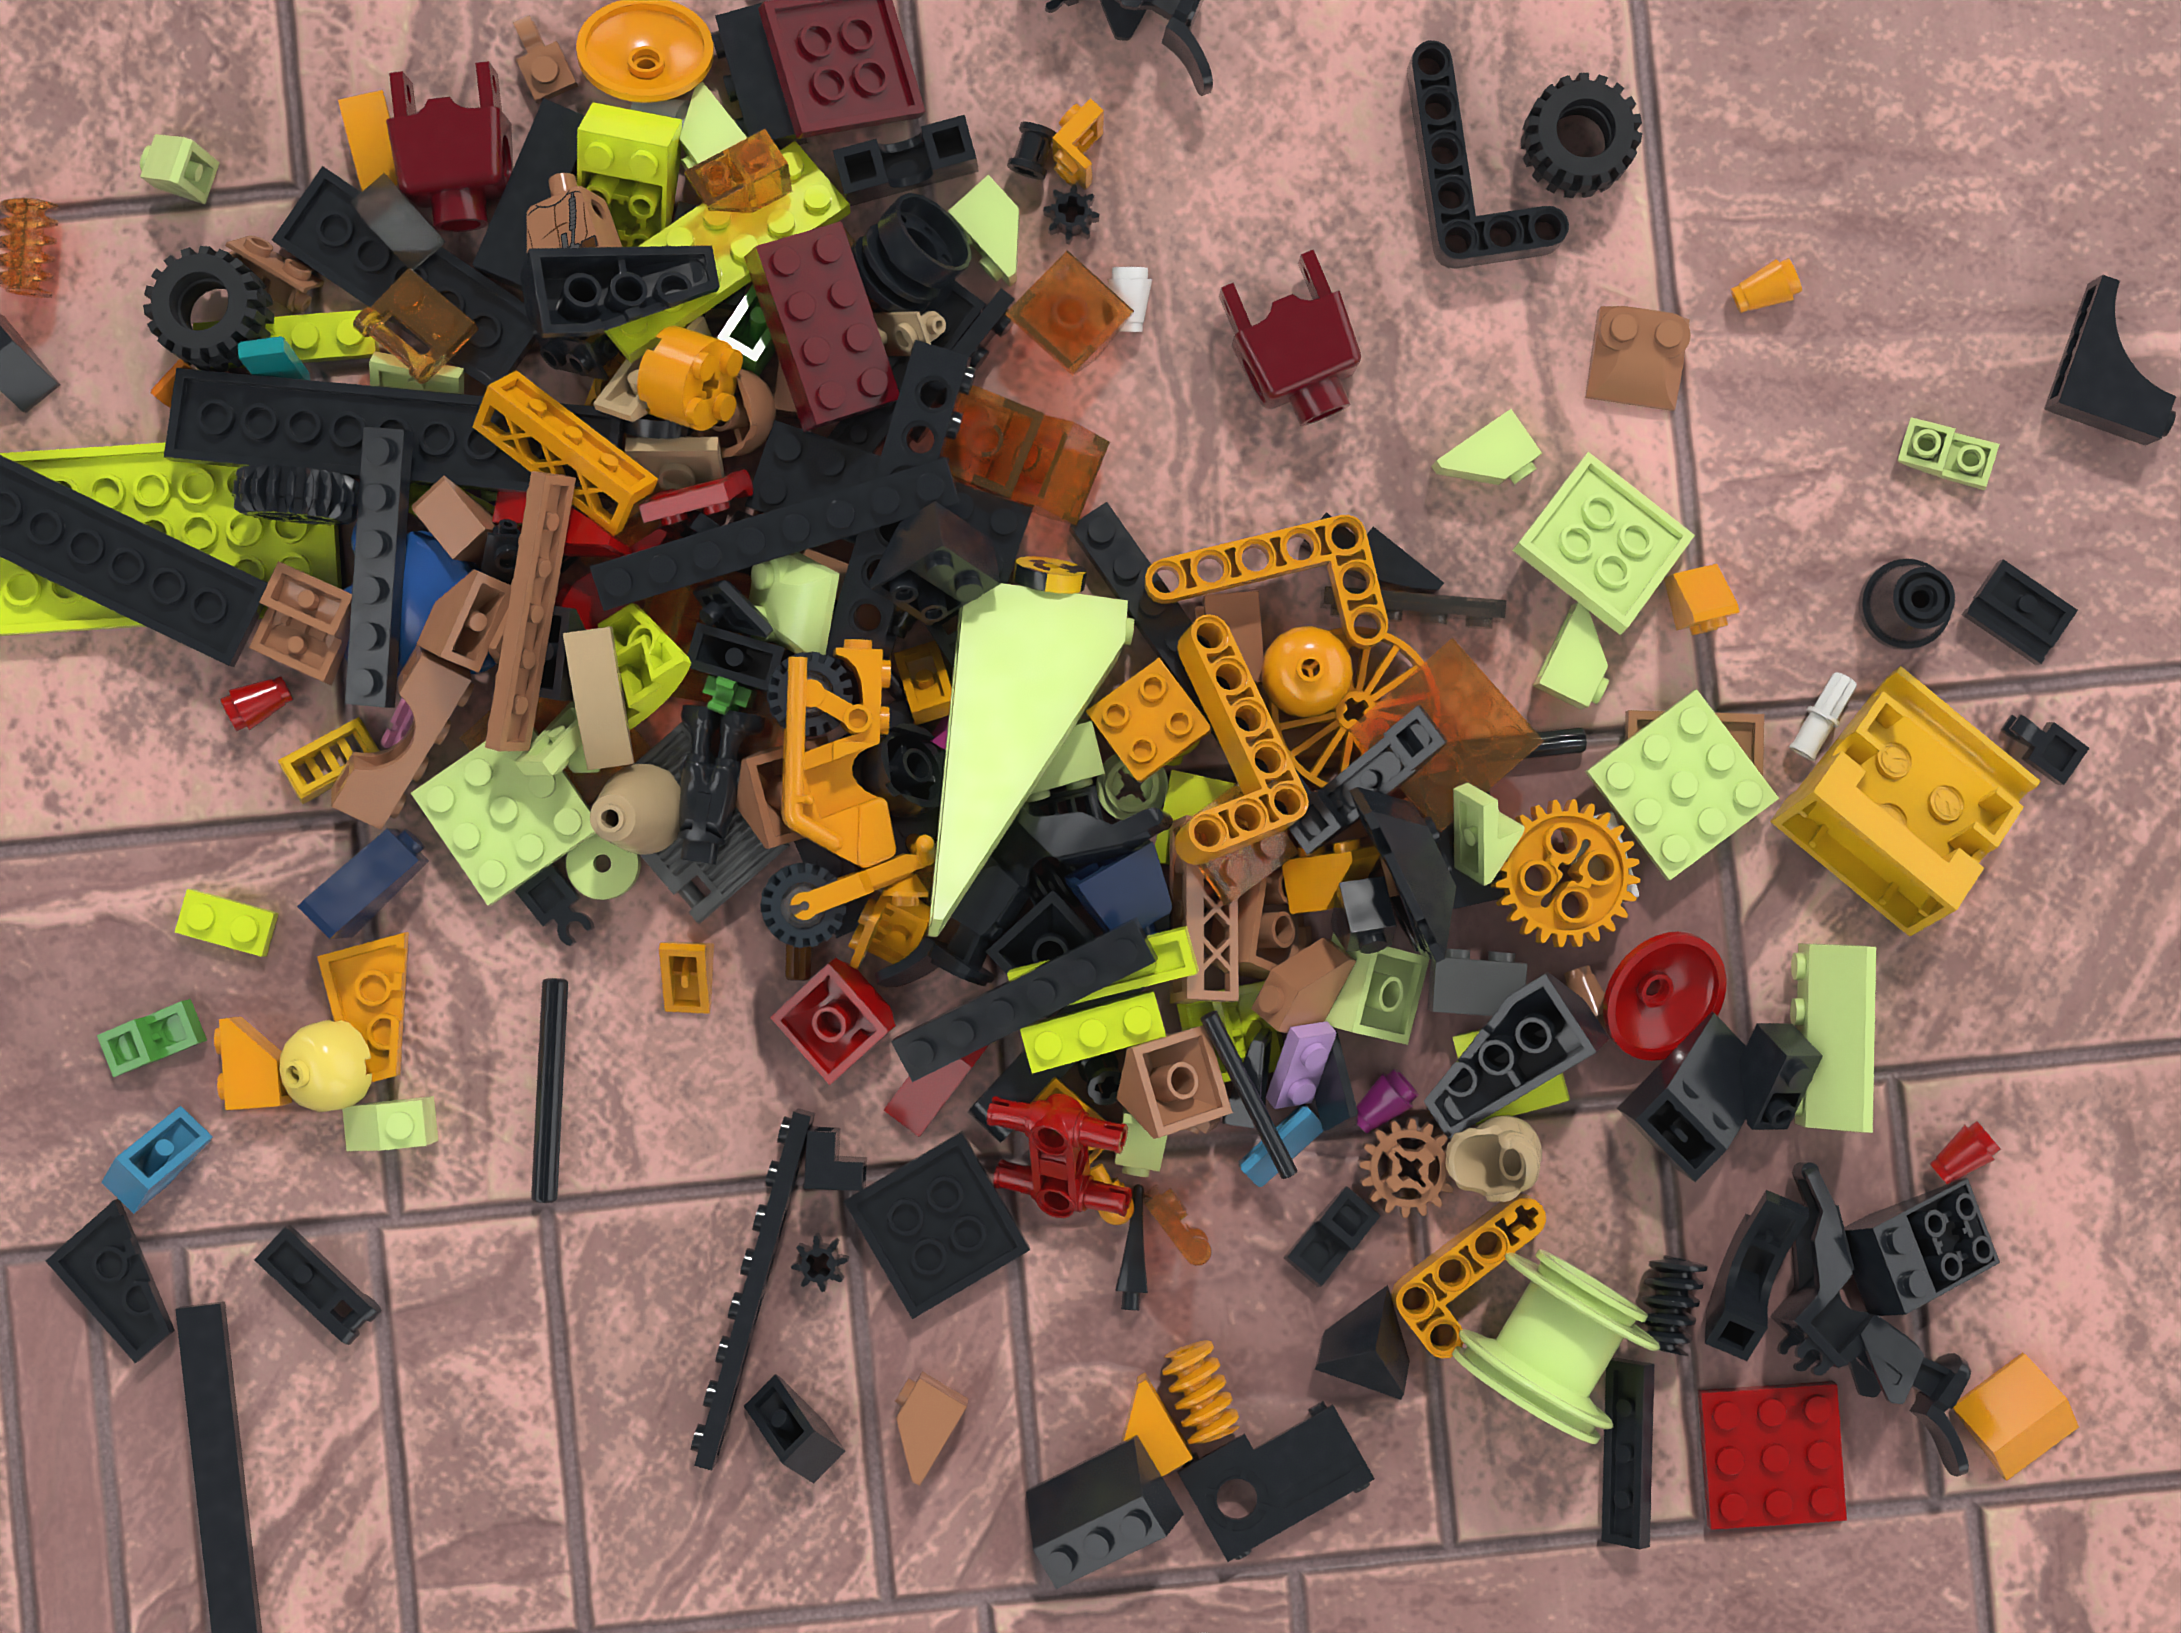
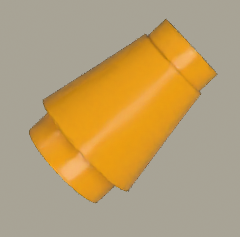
(1767, 286)

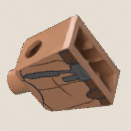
(570, 218)

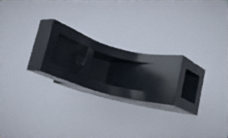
(1744, 1282)

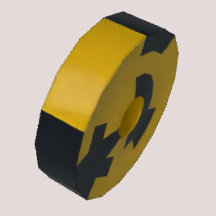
(1049, 574)

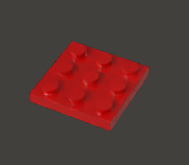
(1772, 1455)

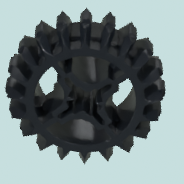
(296, 494)

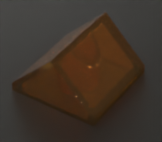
(1070, 314)

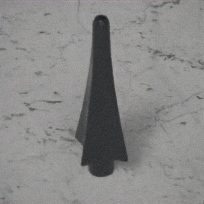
(1132, 1274)

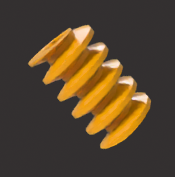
(1201, 1392)

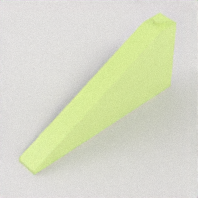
(1017, 691)

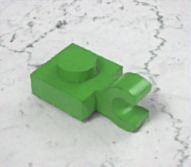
(728, 695)

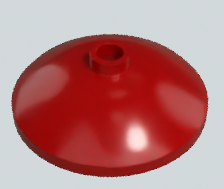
(1663, 994)

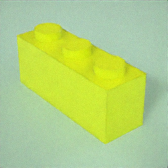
(1092, 1031)

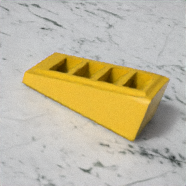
(322, 745)

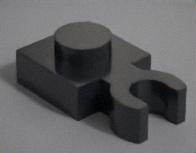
(550, 899)

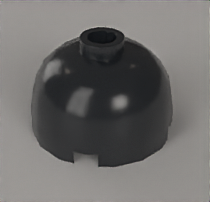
(905, 771)

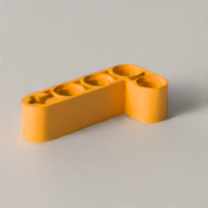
(1473, 1267)

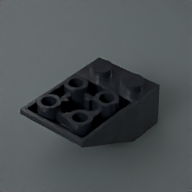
(1692, 1099)
(1919, 1249)

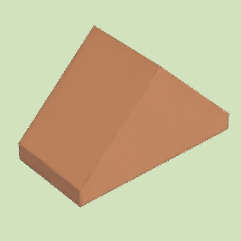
(455, 520)

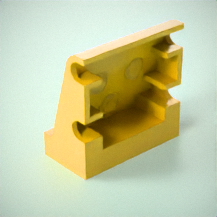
(1907, 804)

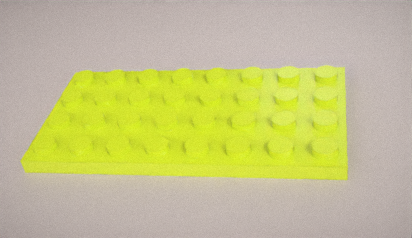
(173, 497)

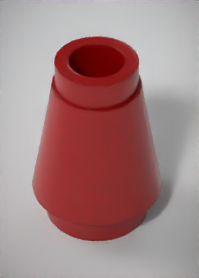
(255, 702)
(1965, 1153)

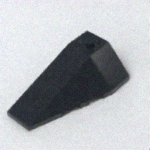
(605, 287)
(1522, 1046)

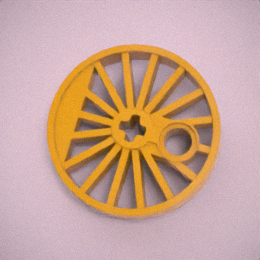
(1357, 693)

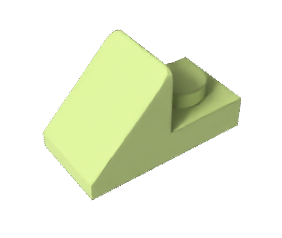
(556, 748)
(1481, 834)

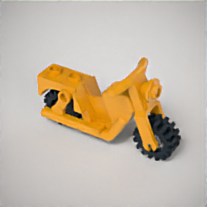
(825, 802)

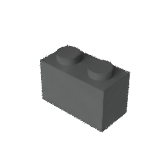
(1473, 985)

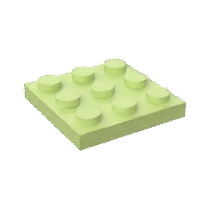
(1604, 543)
(1681, 785)
(503, 822)

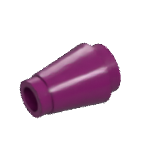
(1385, 1100)

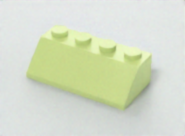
(1838, 1019)

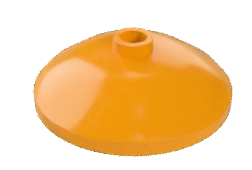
(645, 50)

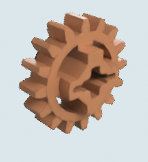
(1392, 1182)

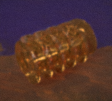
(25, 245)

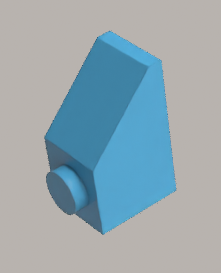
(155, 1159)

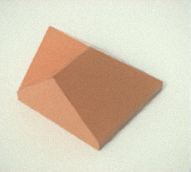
(761, 794)
(1173, 1083)

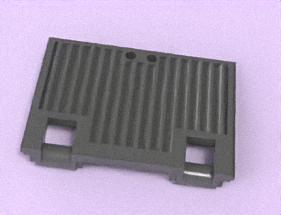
(736, 861)

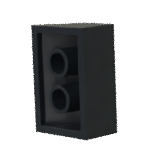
(1099, 1512)

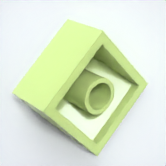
(1380, 994)

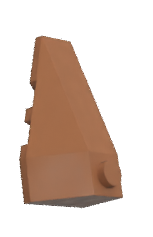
(1265, 926)

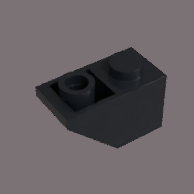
(1776, 1074)

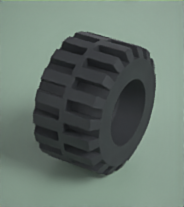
(1601, 105)
(183, 284)

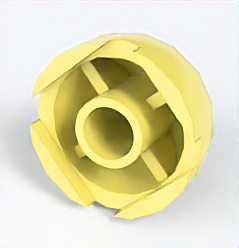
(325, 1066)

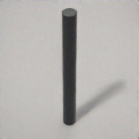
(1248, 1094)

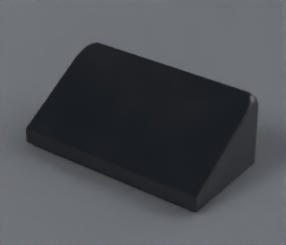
(1334, 1093)

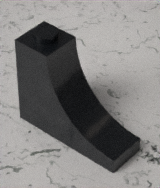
(2100, 382)

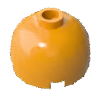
(1288, 685)

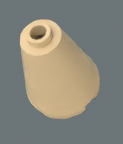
(638, 809)

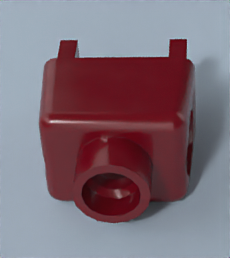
(451, 153)
(1298, 348)

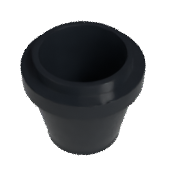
(1888, 605)

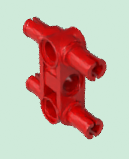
(1059, 1155)

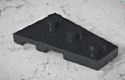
(114, 1281)

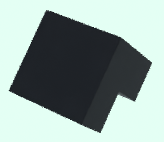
(826, 1168)

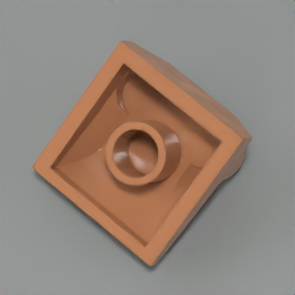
(1637, 357)

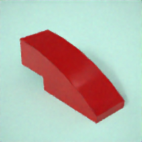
(583, 534)

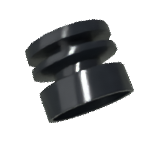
(911, 254)

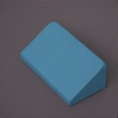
(1296, 1133)

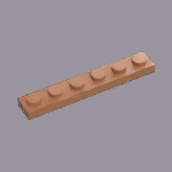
(530, 611)

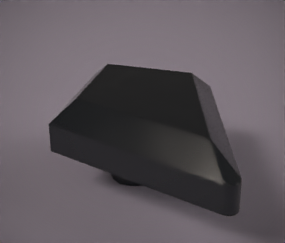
(730, 610)

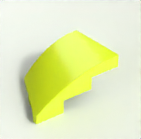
(647, 662)

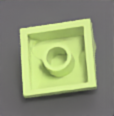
(796, 600)

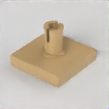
(678, 461)

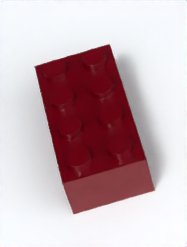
(822, 326)

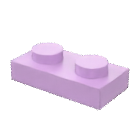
(1301, 1064)

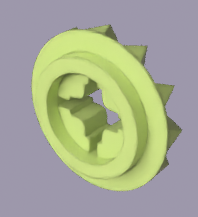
(1110, 784)

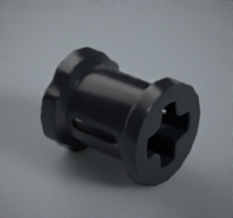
(1032, 150)
(1094, 1073)

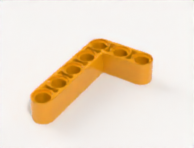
(1280, 563)
(1240, 749)

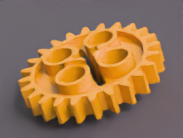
(1596, 898)

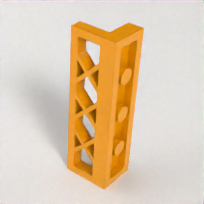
(563, 441)

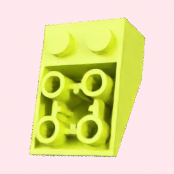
(632, 165)

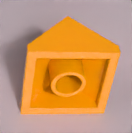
(2016, 1415)

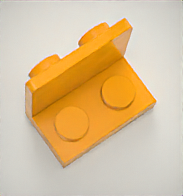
(1149, 720)

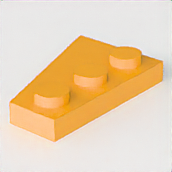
(369, 992)

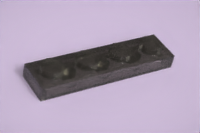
(1432, 608)

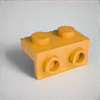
(1078, 133)
(888, 930)

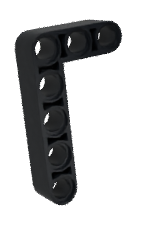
(1456, 178)

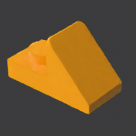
(925, 681)

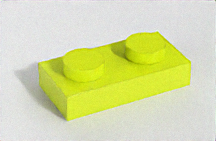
(226, 922)

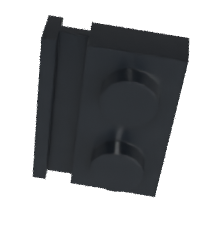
(2019, 612)

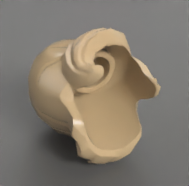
(1495, 1158)

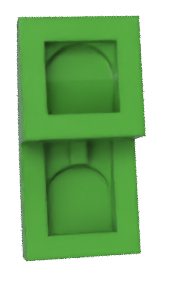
(151, 1038)

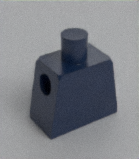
(1123, 889)

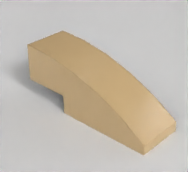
(599, 697)

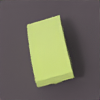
(1948, 454)

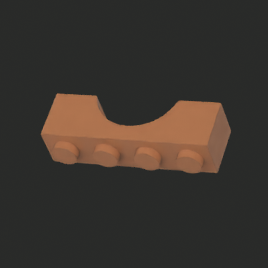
(375, 782)

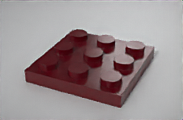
(841, 64)

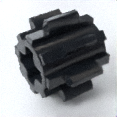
(1060, 208)
(824, 1274)

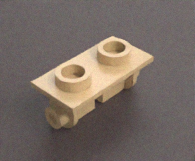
(901, 330)

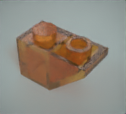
(742, 176)

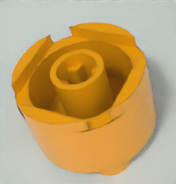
(690, 378)

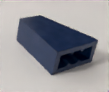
(365, 884)

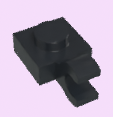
(2050, 749)

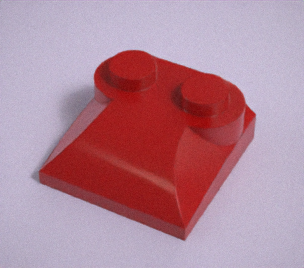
(835, 1019)

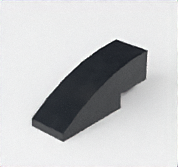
(1392, 564)

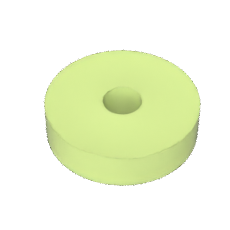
(602, 885)

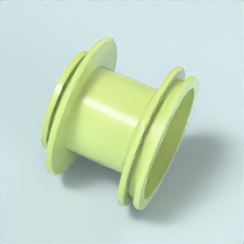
(1556, 1345)

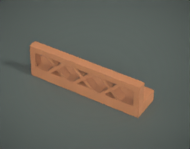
(1188, 910)

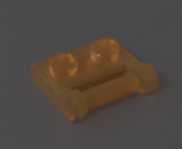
(425, 315)
(1170, 1214)

